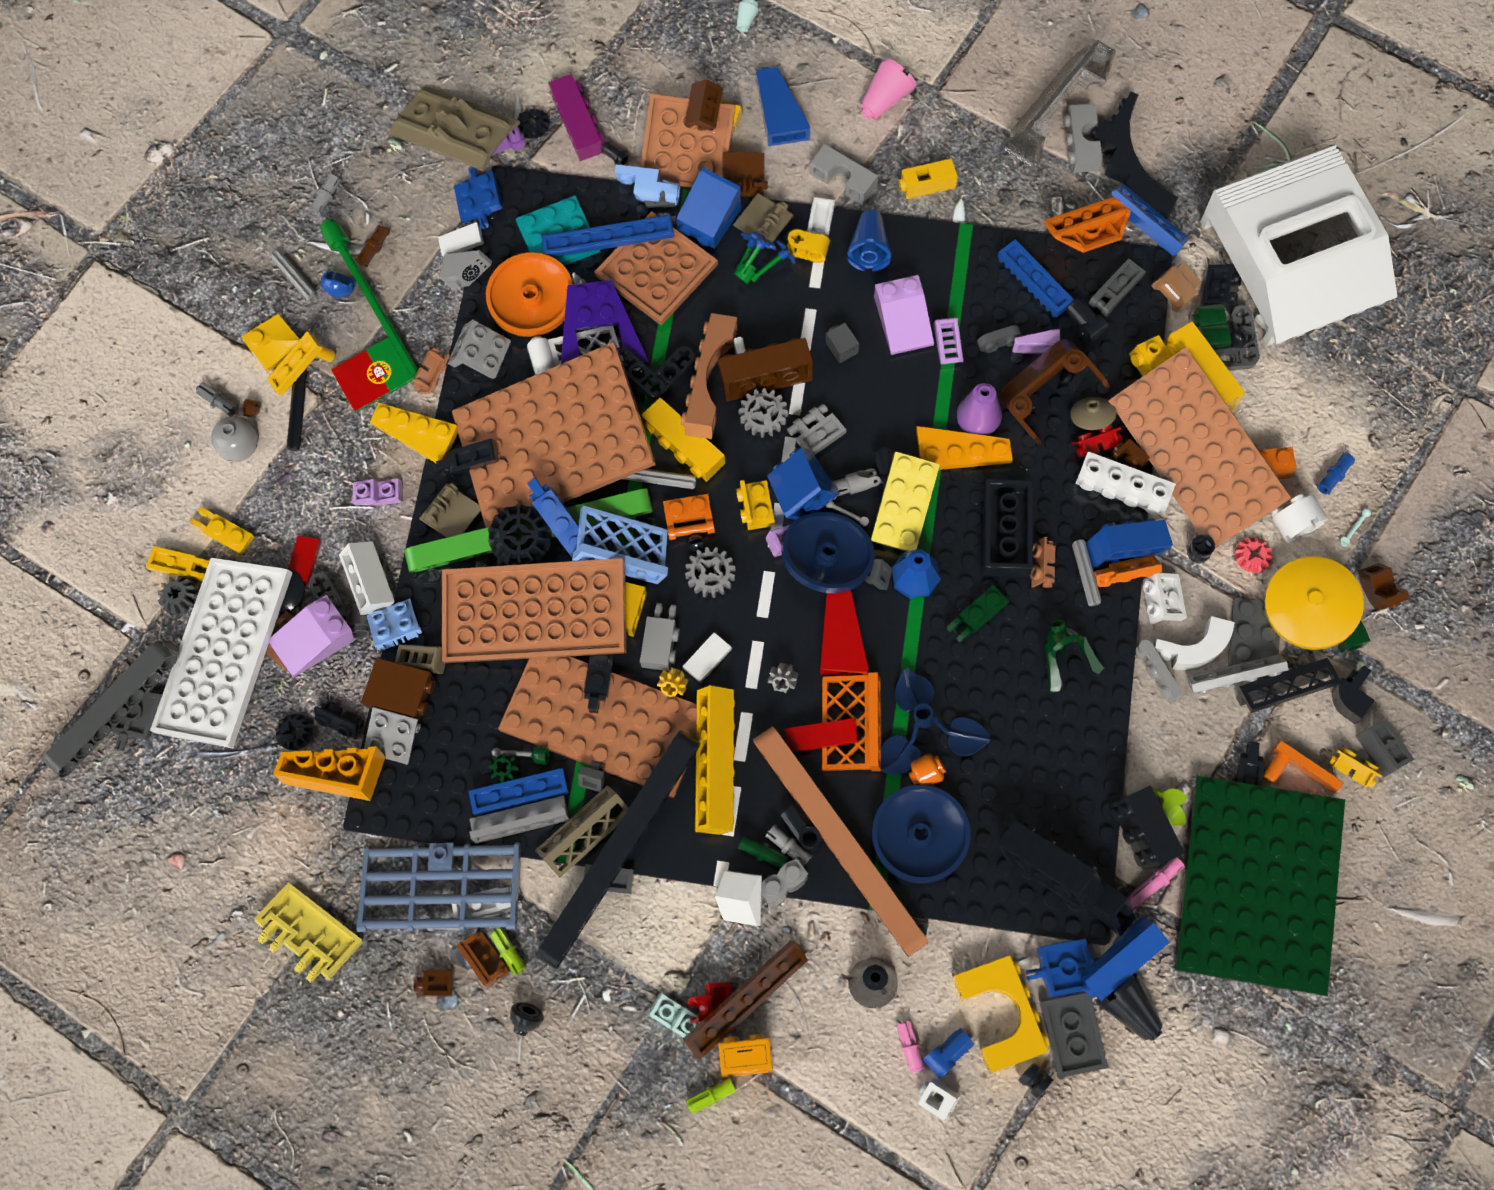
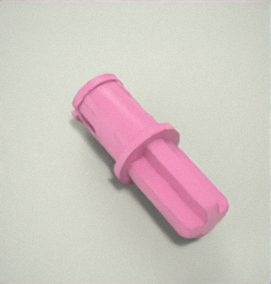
(910, 1047)

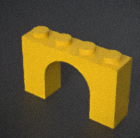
(1003, 978)

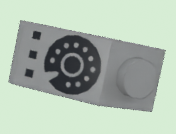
(463, 268)

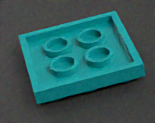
(553, 219)

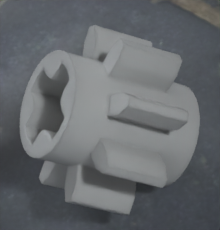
(783, 677)

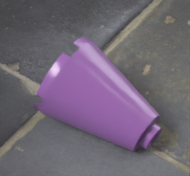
(980, 411)

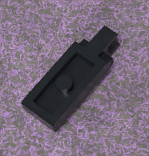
(469, 457)
(598, 680)
(1250, 765)

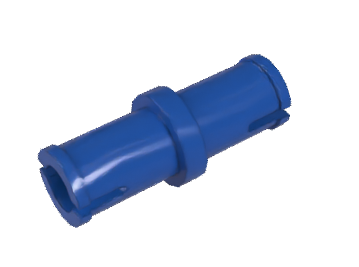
(1336, 473)

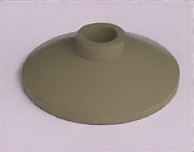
(1093, 413)

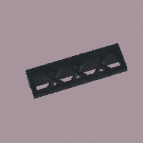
(1288, 681)

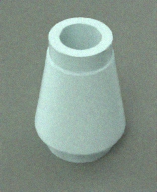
(746, 13)

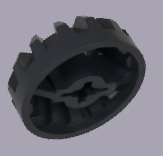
(540, 536)

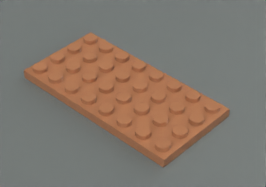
(1199, 448)
(534, 611)
(623, 736)

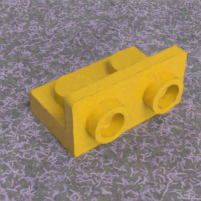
(756, 504)

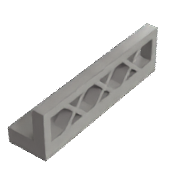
(519, 819)

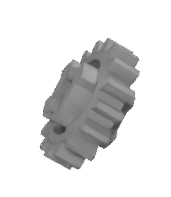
(756, 419)
(702, 564)

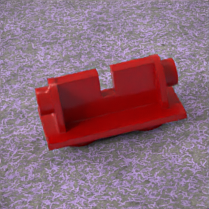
(1089, 442)

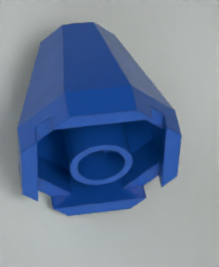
(915, 574)

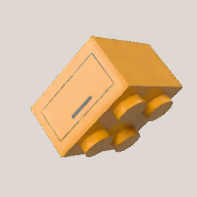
(746, 1056)

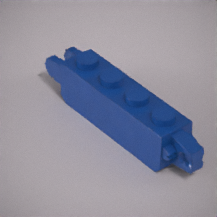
(556, 515)

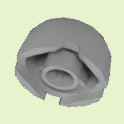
(234, 439)

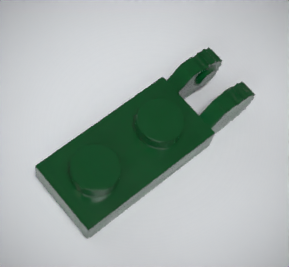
(979, 612)

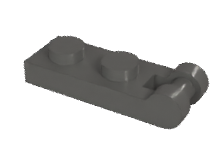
(1117, 287)

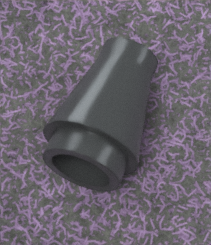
(358, 623)

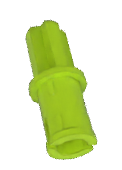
(508, 951)
(710, 1096)

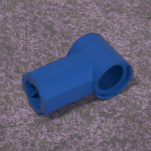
(944, 1056)

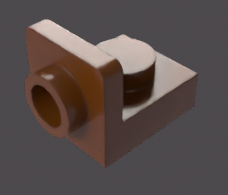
(1132, 453)
(433, 983)

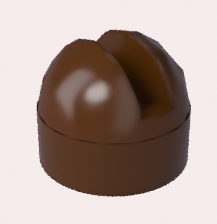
(250, 408)

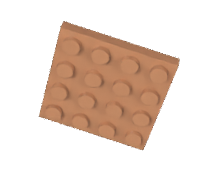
(683, 150)
(657, 273)

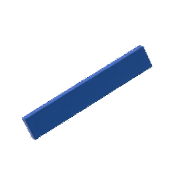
(607, 236)

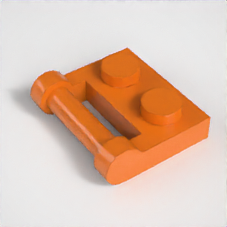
(688, 510)

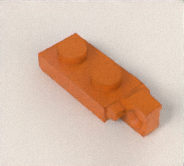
(1128, 570)

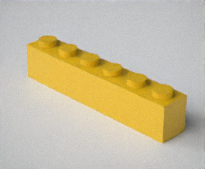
(715, 760)

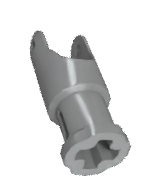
(856, 482)

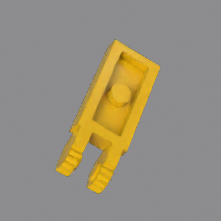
(224, 531)
(175, 563)

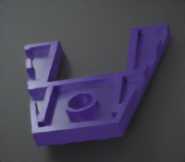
(594, 307)

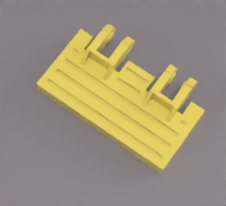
(307, 927)

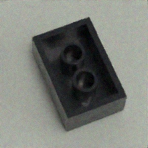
(1146, 828)

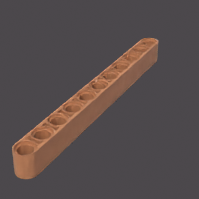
(841, 842)

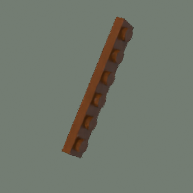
(745, 999)

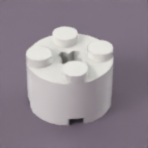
(1300, 517)

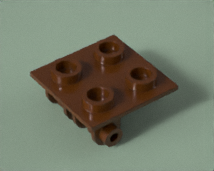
(745, 171)

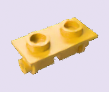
(1363, 773)

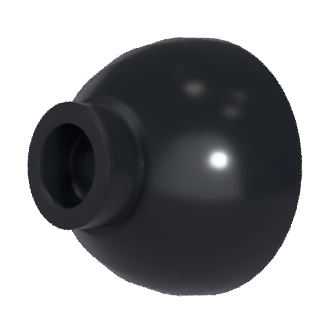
(525, 1018)

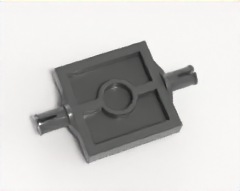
(137, 721)

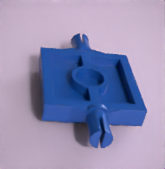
(478, 197)
(1062, 967)

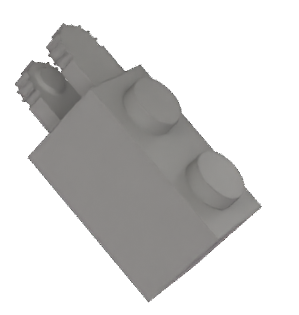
(659, 640)

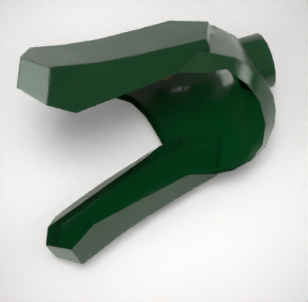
(1057, 640)

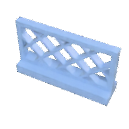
(634, 567)

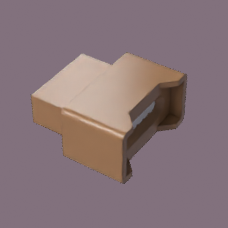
(1178, 285)

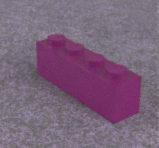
(575, 117)

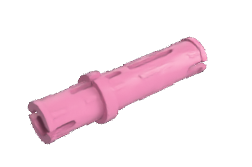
(1158, 879)

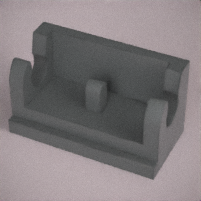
(1385, 747)

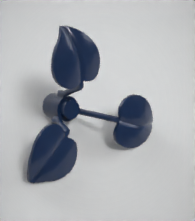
(916, 694)

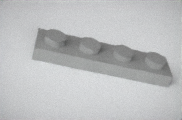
(1230, 675)

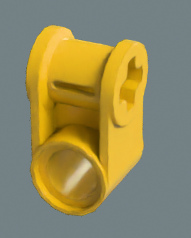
(809, 246)

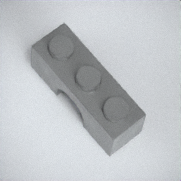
(1084, 154)
(831, 163)

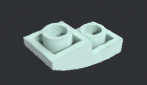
(672, 1015)

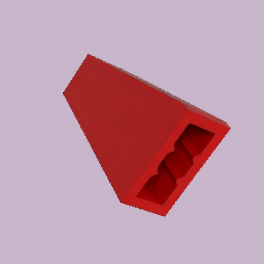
(842, 640)

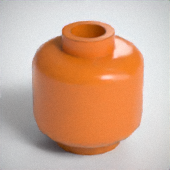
(927, 770)

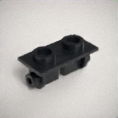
(329, 716)

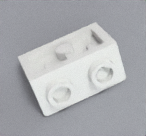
(1164, 598)

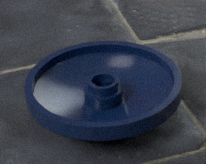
(827, 552)
(921, 834)

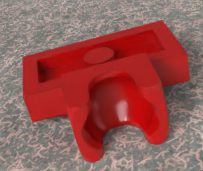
(715, 995)

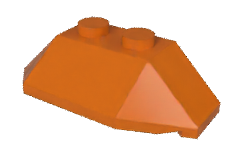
(1090, 225)

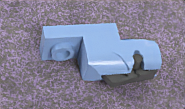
(648, 186)

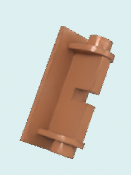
(425, 380)
(1042, 554)

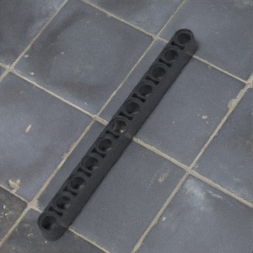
(617, 850)

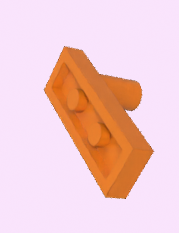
(1286, 754)

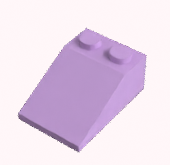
(903, 314)
(311, 636)

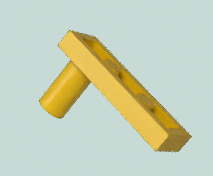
(297, 361)

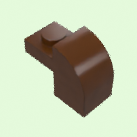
(1380, 587)

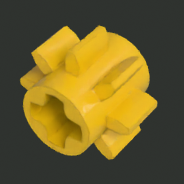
(672, 682)

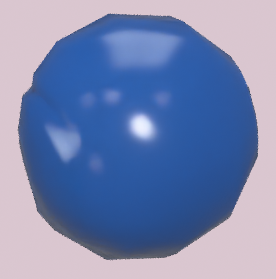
(337, 284)

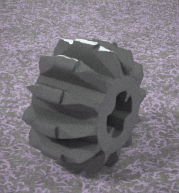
(177, 595)

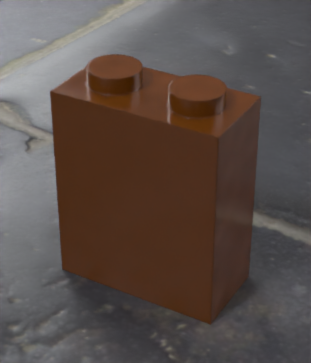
(398, 689)

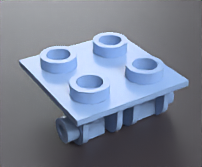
(393, 623)

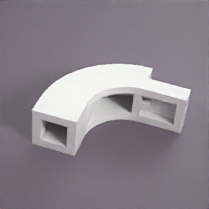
(1195, 656)

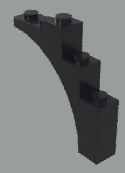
(1123, 163)

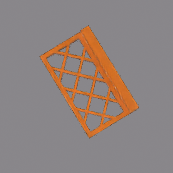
(872, 721)

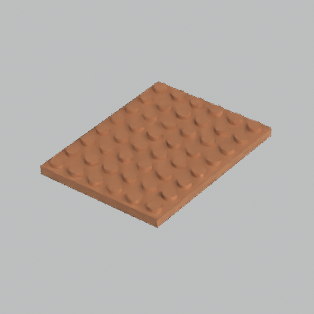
(563, 427)

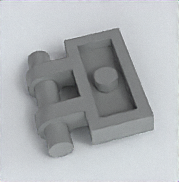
(821, 434)

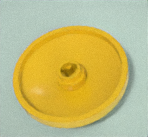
(1314, 603)

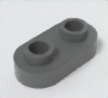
(992, 341)

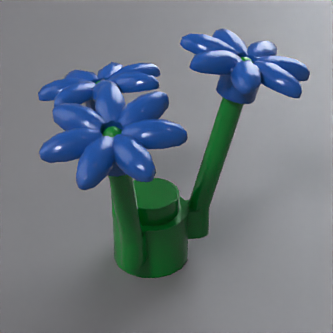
(745, 269)

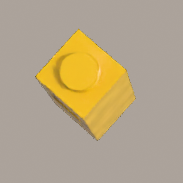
(928, 179)

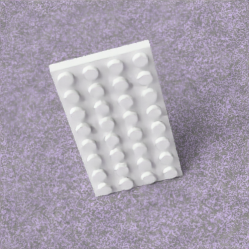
(221, 652)

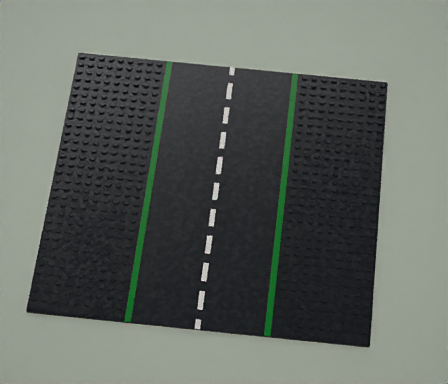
(1048, 754)

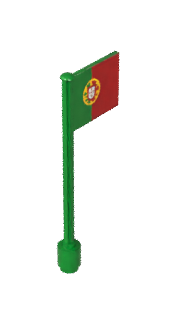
(384, 365)

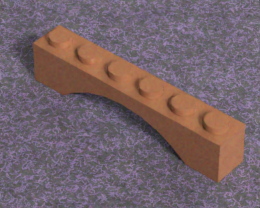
(701, 411)

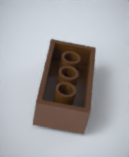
(767, 368)

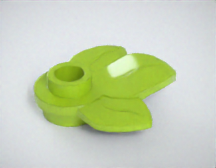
(1170, 802)

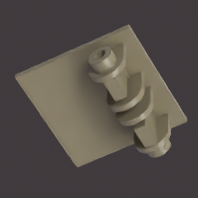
(764, 217)
(450, 512)

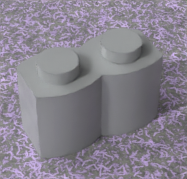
(789, 879)

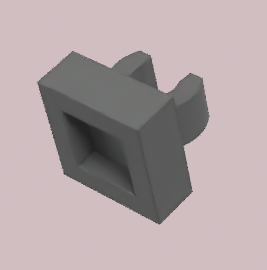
(880, 574)
(591, 777)

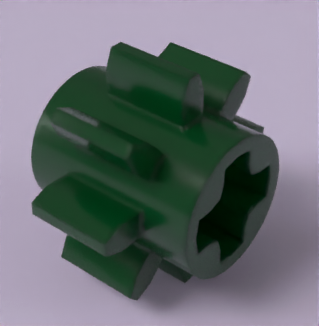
(510, 767)

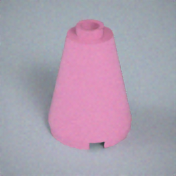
(886, 89)

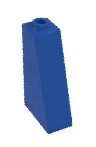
(780, 111)
(1123, 958)

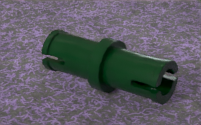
(762, 852)

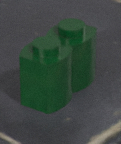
(1213, 325)

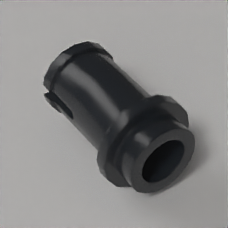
(618, 156)

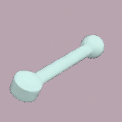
(1344, 541)

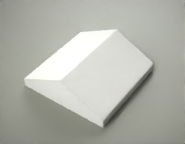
(740, 897)

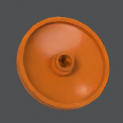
(528, 294)

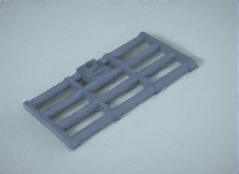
(440, 867)

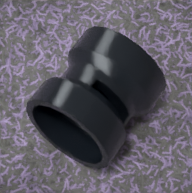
(1204, 545)
(1031, 1075)

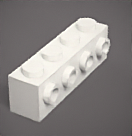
(1125, 484)

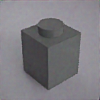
(842, 342)

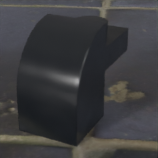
(1348, 697)

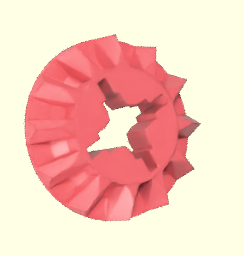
(1256, 564)

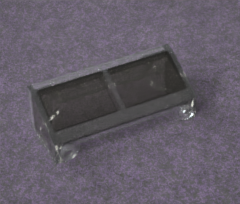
(1084, 68)

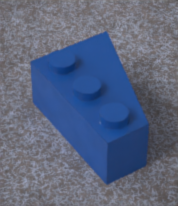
(1128, 541)

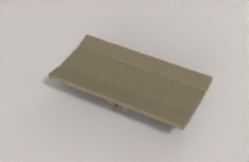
(453, 127)

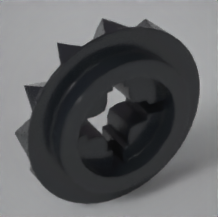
(541, 120)
(303, 735)

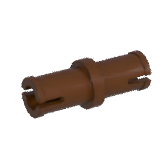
(372, 246)

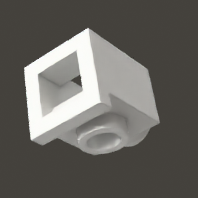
(944, 1108)

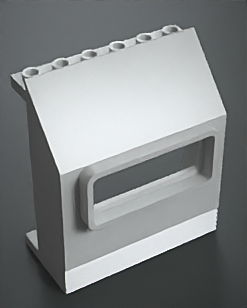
(1316, 287)

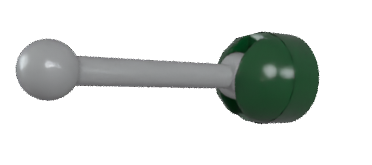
(539, 754)

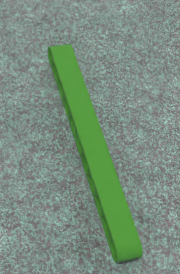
(476, 542)

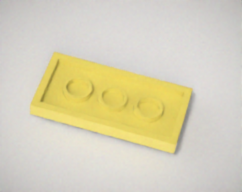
(905, 502)

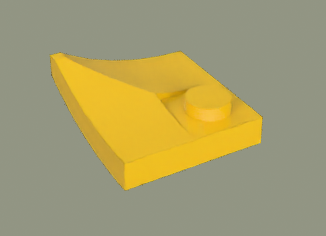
(271, 342)

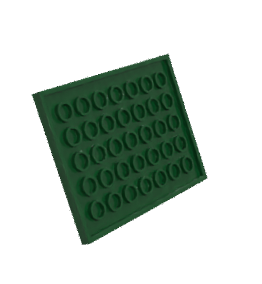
(1260, 886)

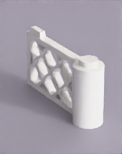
(544, 354)

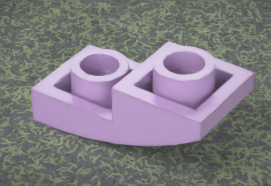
(377, 493)

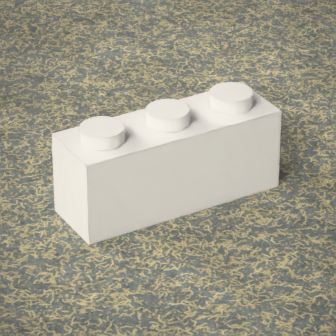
(366, 577)

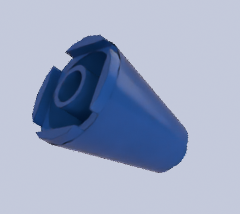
(869, 243)

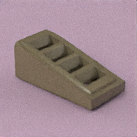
(434, 660)

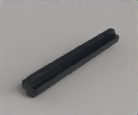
(296, 413)

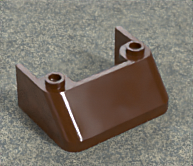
(1060, 355)

